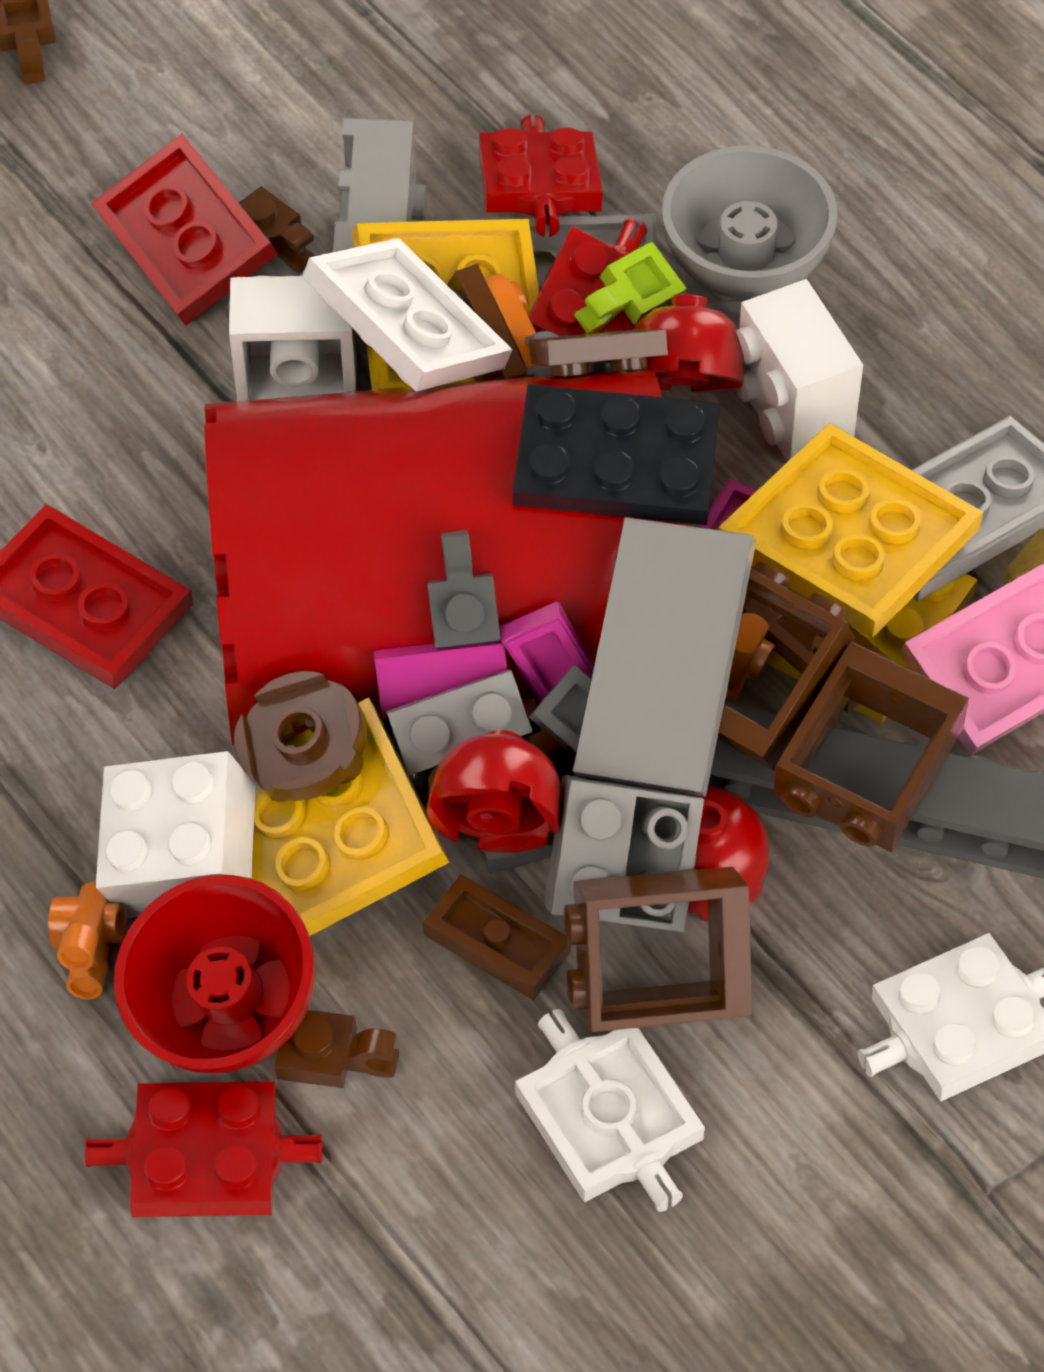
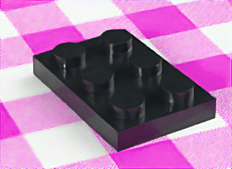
(616, 454)

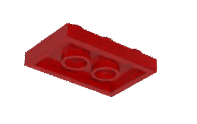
(184, 228)
(86, 596)

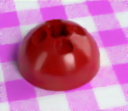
(196, 950)

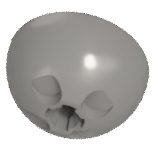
(748, 219)

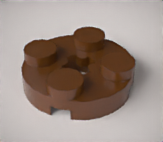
(322, 763)

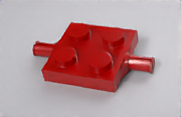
(540, 172)
(576, 276)
(204, 1149)

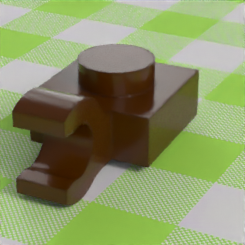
(26, 27)
(280, 226)
(329, 1047)

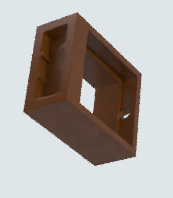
(816, 615)
(895, 694)
(722, 997)

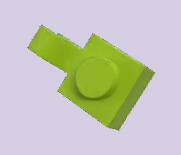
(633, 286)

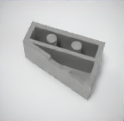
(377, 177)

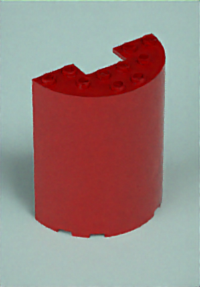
(338, 516)

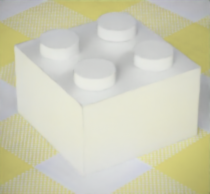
(288, 340)
(797, 367)
(172, 826)

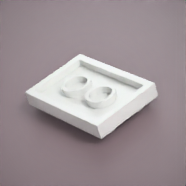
(407, 314)

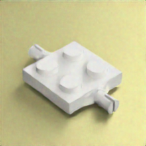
(959, 1018)
(609, 1111)

